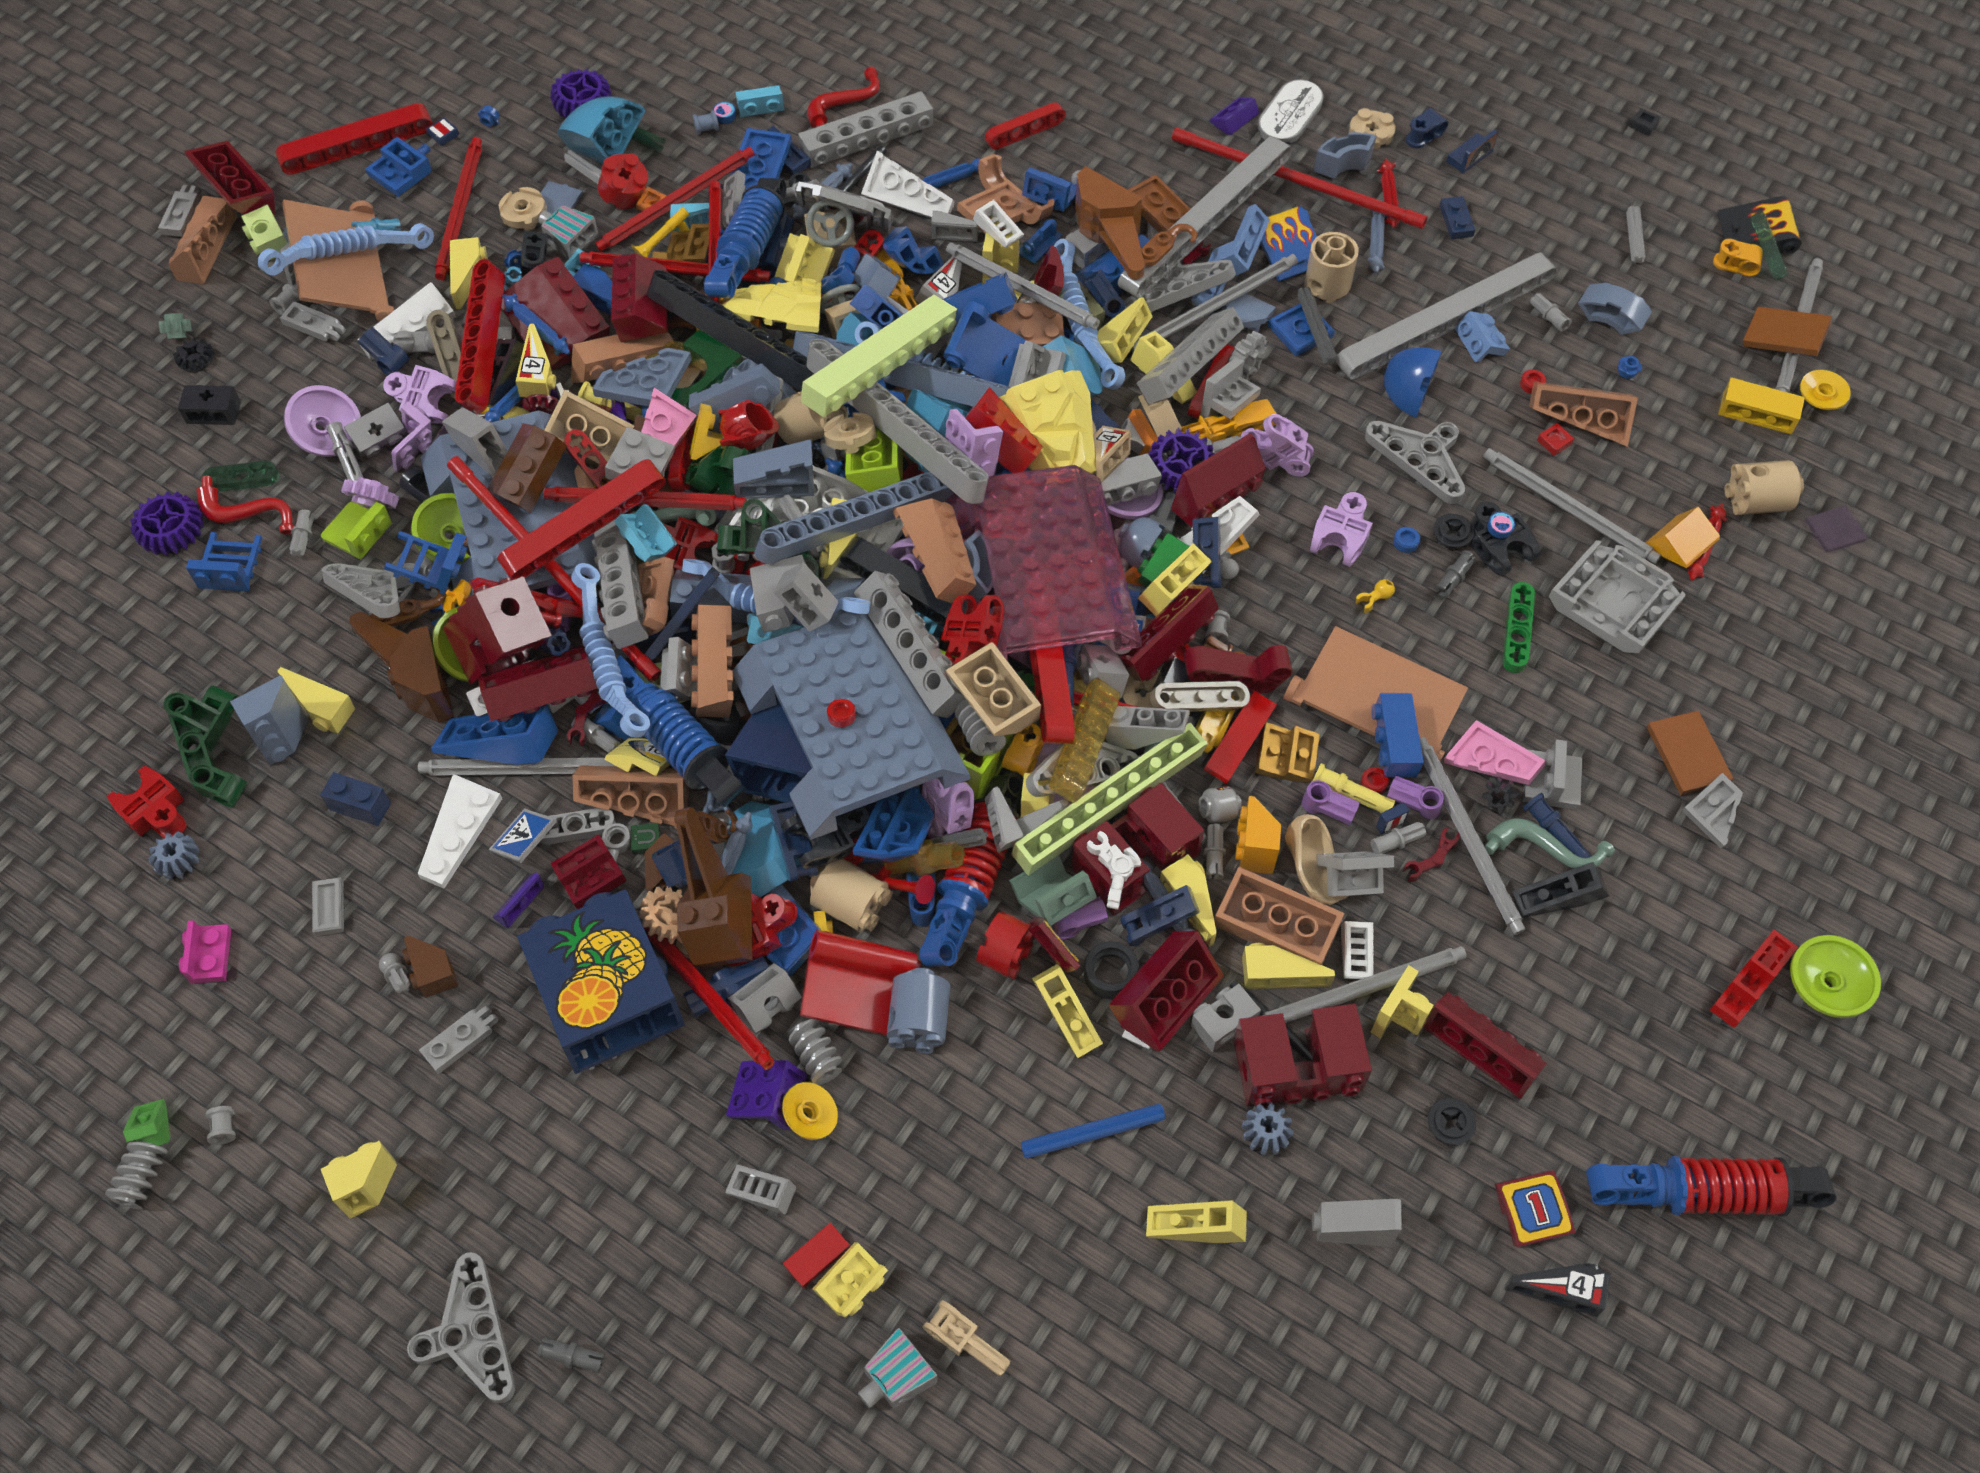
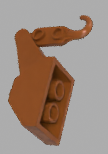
(1113, 217)

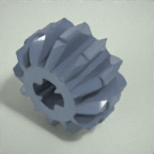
(174, 855)
(1278, 1127)

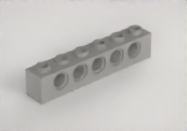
(866, 129)
(1190, 355)
(620, 587)
(899, 626)

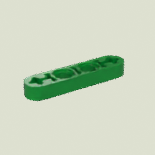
(1520, 627)

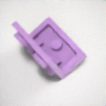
(420, 437)
(978, 444)

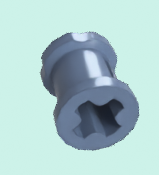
(705, 122)

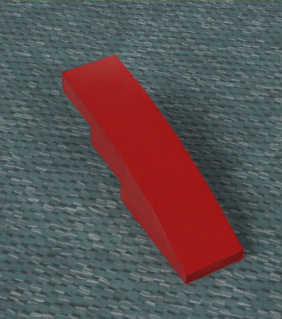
(1240, 737)
(1753, 978)

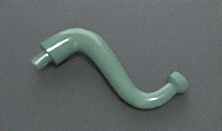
(671, 514)
(1515, 828)

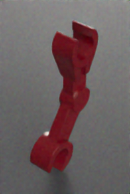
(1196, 253)
(582, 712)
(1436, 860)

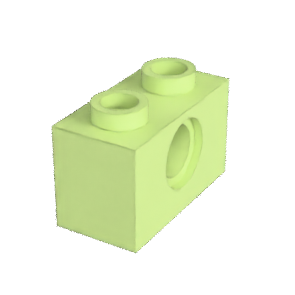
(264, 230)

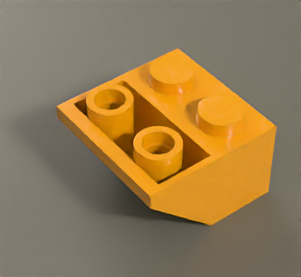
(1258, 838)

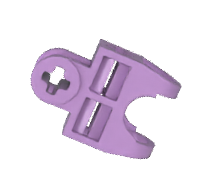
(421, 389)
(1283, 445)
(1343, 528)
(950, 806)

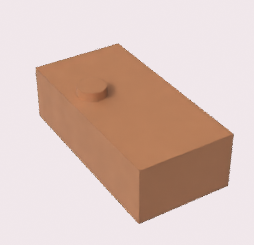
(1277, 916)

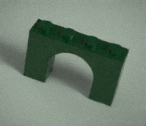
(710, 357)

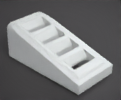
(994, 210)
(1366, 929)

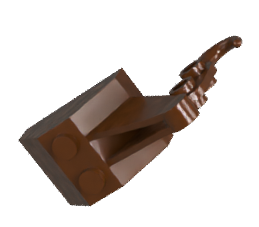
(409, 656)
(716, 907)

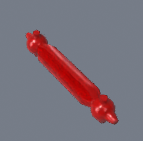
(1389, 188)
(1717, 515)

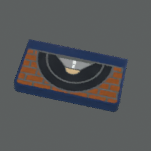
(1472, 151)

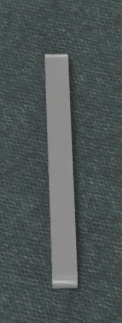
(1214, 210)
(1445, 315)
(910, 432)

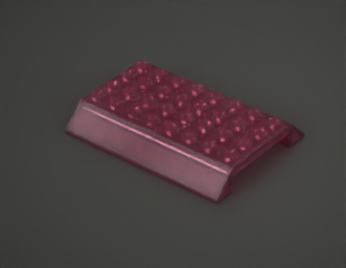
(1052, 559)

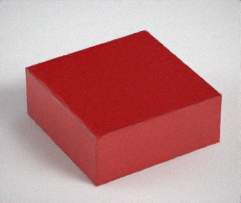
(1555, 439)

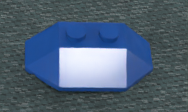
(895, 827)

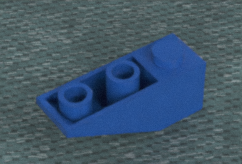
(875, 307)

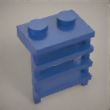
(444, 565)
(225, 570)

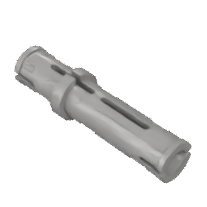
(345, 456)

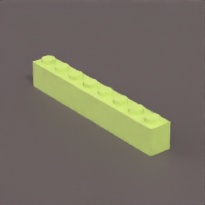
(878, 356)
(1107, 799)

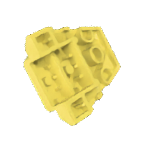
(788, 303)
(1059, 416)

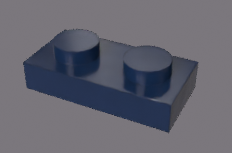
(1457, 217)

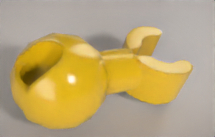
(1383, 590)

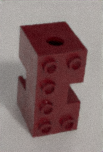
(496, 628)
(1155, 828)
(1268, 1066)

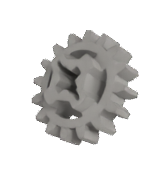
(1251, 352)

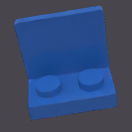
(1043, 186)

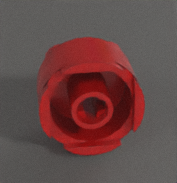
(622, 180)
(1006, 945)

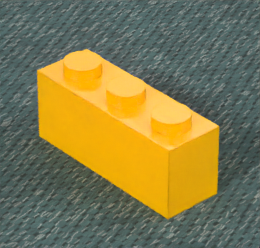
(1761, 406)

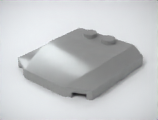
(877, 214)
(1617, 596)

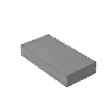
(327, 906)

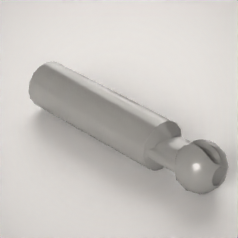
(421, 341)

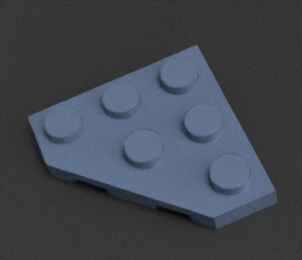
(639, 377)

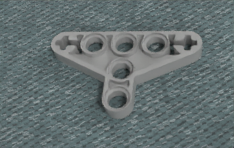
(1186, 281)
(1413, 447)
(368, 587)
(1108, 754)
(465, 1317)

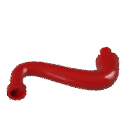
(822, 102)
(212, 510)

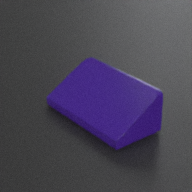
(1235, 115)
(519, 900)

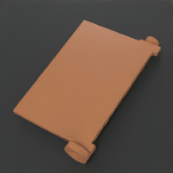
(338, 280)
(1355, 672)

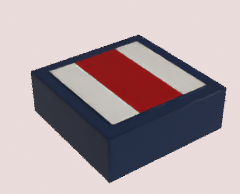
(442, 131)
(1392, 818)

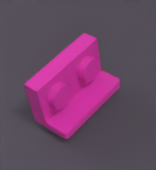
(205, 952)

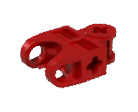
(696, 538)
(972, 626)
(150, 805)
(768, 918)

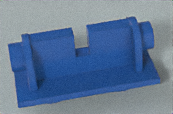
(1040, 241)

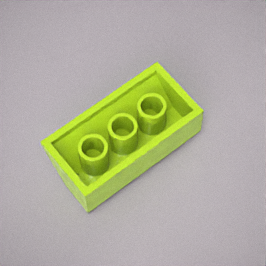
(875, 463)

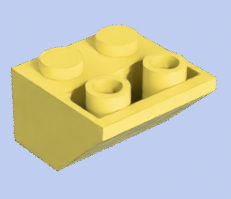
(359, 1178)

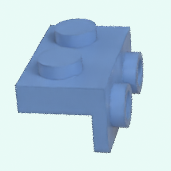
(1481, 336)

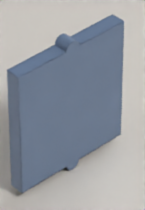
(560, 195)

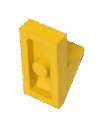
(704, 440)

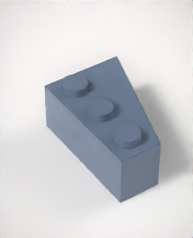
(752, 384)
(775, 472)

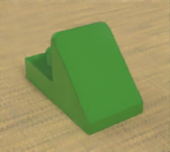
(148, 1123)

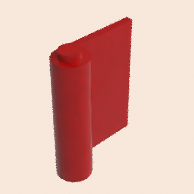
(852, 981)

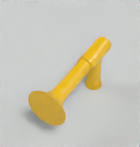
(676, 220)

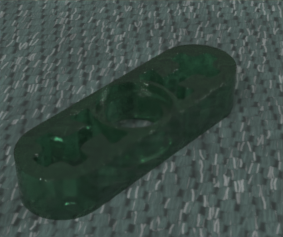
(250, 481)

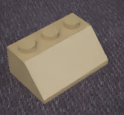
(599, 425)
(995, 691)

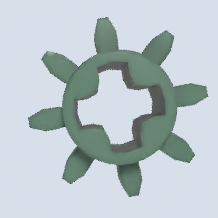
(175, 326)

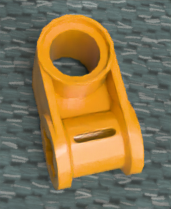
(1740, 258)
(1023, 753)

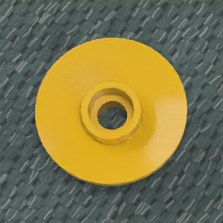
(1825, 389)
(817, 1104)

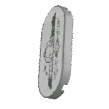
(1291, 111)

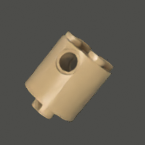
(1331, 266)
(800, 422)
(1764, 487)
(849, 894)

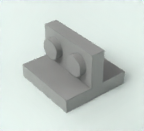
(1035, 361)
(1228, 391)
(677, 668)
(1558, 779)
(1355, 872)

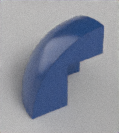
(905, 252)
(1409, 377)

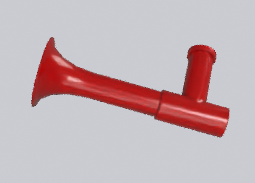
(923, 888)

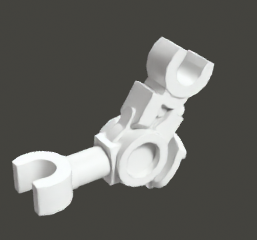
(1119, 865)

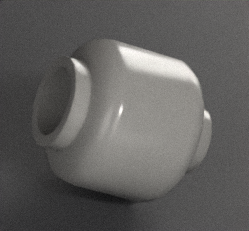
(1219, 804)

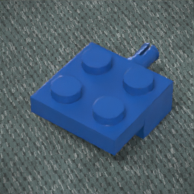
(400, 166)

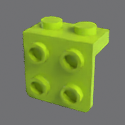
(357, 528)

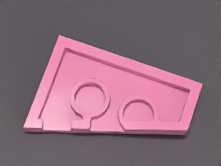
(667, 419)
(1494, 755)

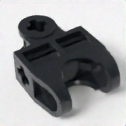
(533, 250)
(1497, 549)
(833, 845)

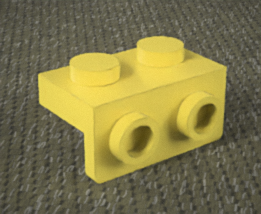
(850, 1281)

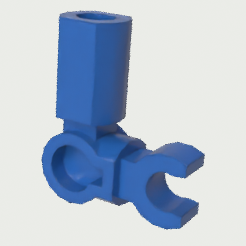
(843, 274)

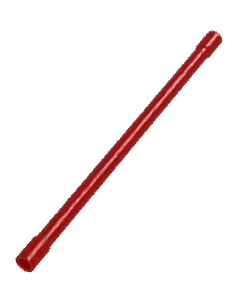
(1406, 216)
(466, 476)

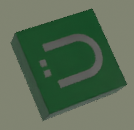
(643, 837)

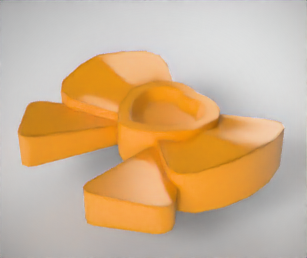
(457, 596)

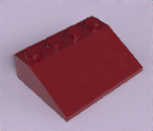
(561, 304)

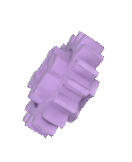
(367, 492)

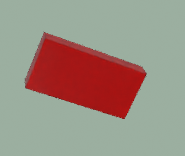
(816, 1255)

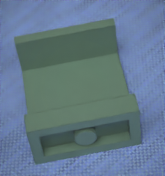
(1052, 891)

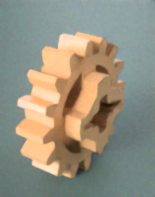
(663, 916)

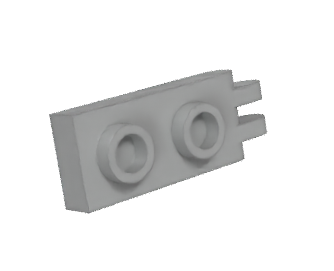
(731, 196)
(180, 211)
(312, 322)
(459, 1038)

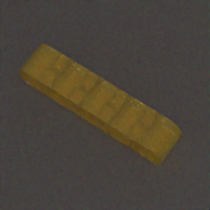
(1091, 727)

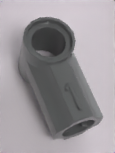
(1165, 515)

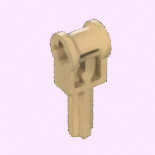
(959, 1334)

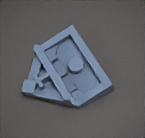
(1251, 311)

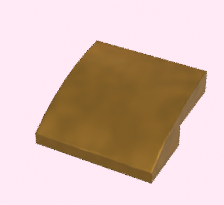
(690, 245)
(1287, 753)

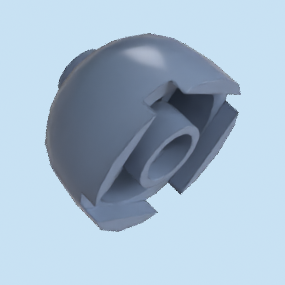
(1139, 539)

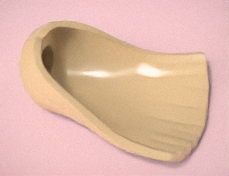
(1306, 839)

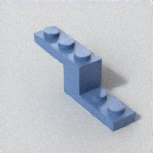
(1239, 251)

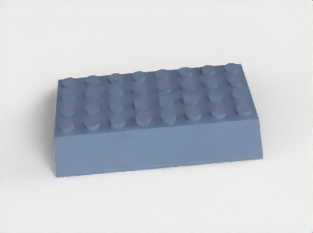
(483, 530)
(887, 746)

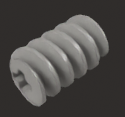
(977, 733)
(814, 1052)
(134, 1173)

